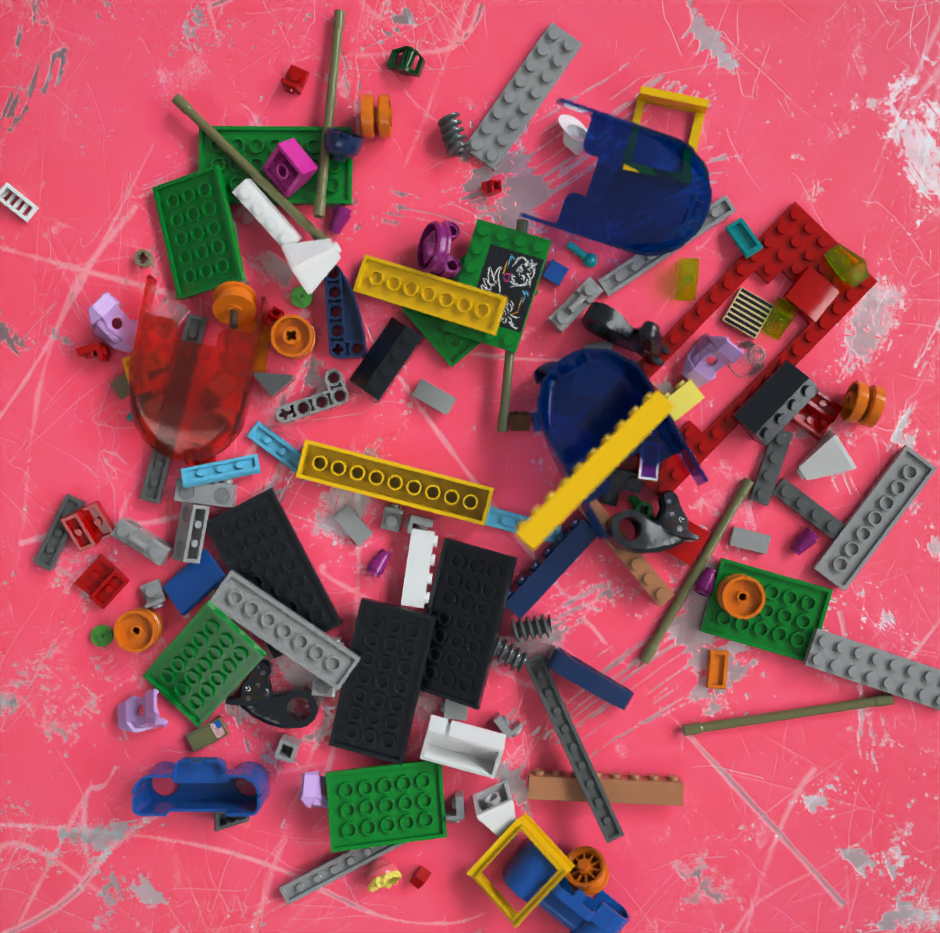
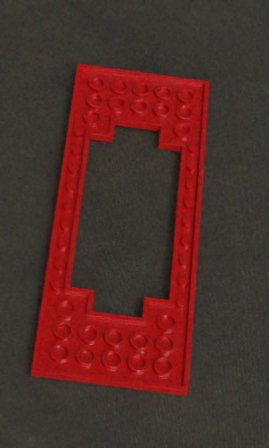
(788, 248)

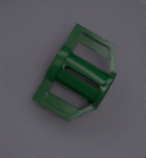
(406, 61)
(641, 506)

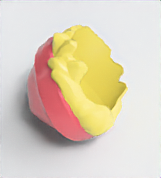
(381, 874)

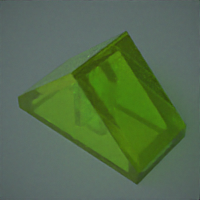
(779, 319)

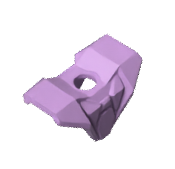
(101, 318)
(717, 346)
(129, 716)
(312, 790)

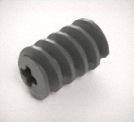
(452, 136)
(532, 627)
(510, 655)

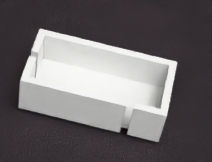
(463, 746)

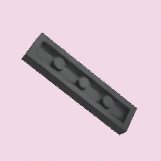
(770, 468)
(807, 508)
(57, 535)

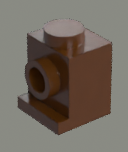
(519, 421)

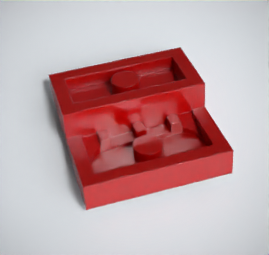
(811, 294)
(817, 415)
(88, 525)
(688, 551)
(102, 581)

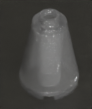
(751, 361)

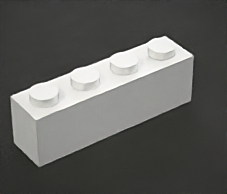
(266, 213)
(418, 568)

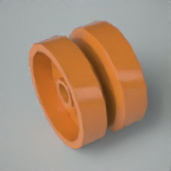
(376, 116)
(282, 337)
(863, 403)
(751, 596)
(128, 625)

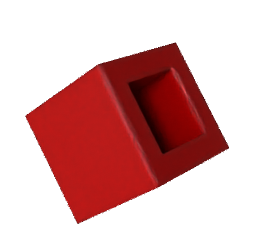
(491, 187)
(273, 315)
(420, 877)

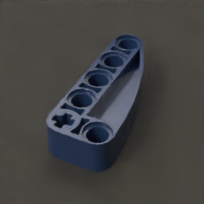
(349, 320)
(588, 677)

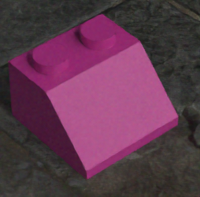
(289, 167)

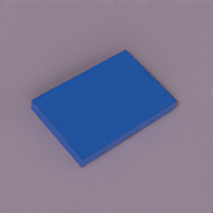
(194, 583)

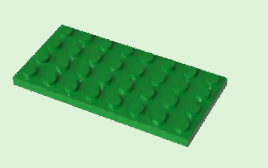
(257, 145)

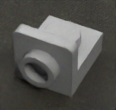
(392, 517)
(422, 522)
(154, 594)
(504, 725)
(458, 804)

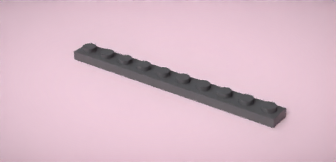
(160, 464)
(574, 748)

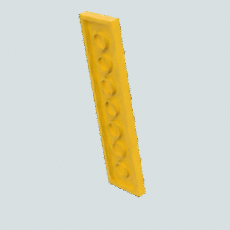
(430, 294)

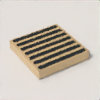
(747, 313)

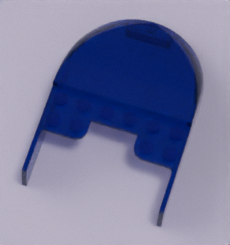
(635, 210)
(586, 400)

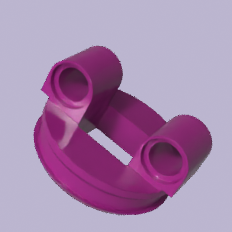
(435, 249)

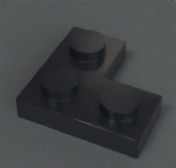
(620, 479)

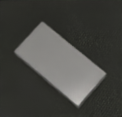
(353, 525)
(749, 540)

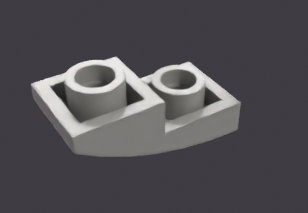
(434, 396)

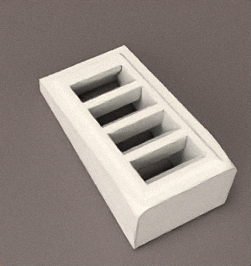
(4, 191)

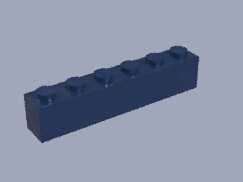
(549, 566)

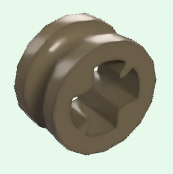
(139, 253)

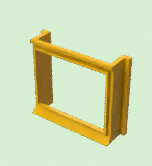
(674, 101)
(544, 844)

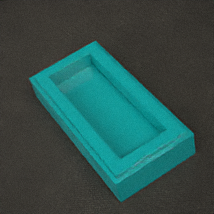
(743, 238)

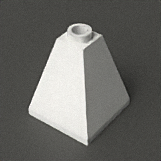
(312, 260)
(826, 459)
(495, 807)

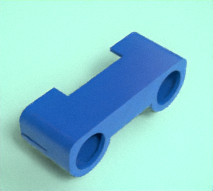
(203, 787)
(574, 910)

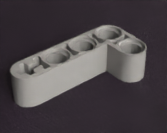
(311, 401)

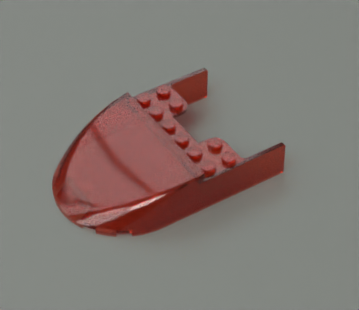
(188, 394)

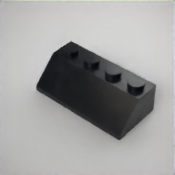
(386, 359)
(775, 403)

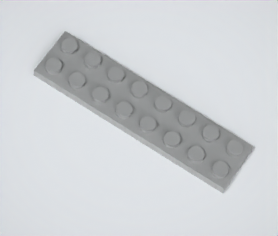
(523, 96)
(874, 517)
(285, 630)
(873, 667)

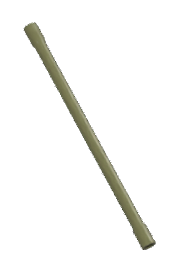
(338, 27)
(186, 108)
(503, 416)
(741, 493)
(874, 701)

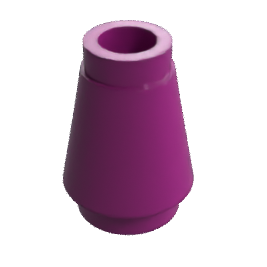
(339, 218)
(804, 541)
(378, 563)
(705, 583)

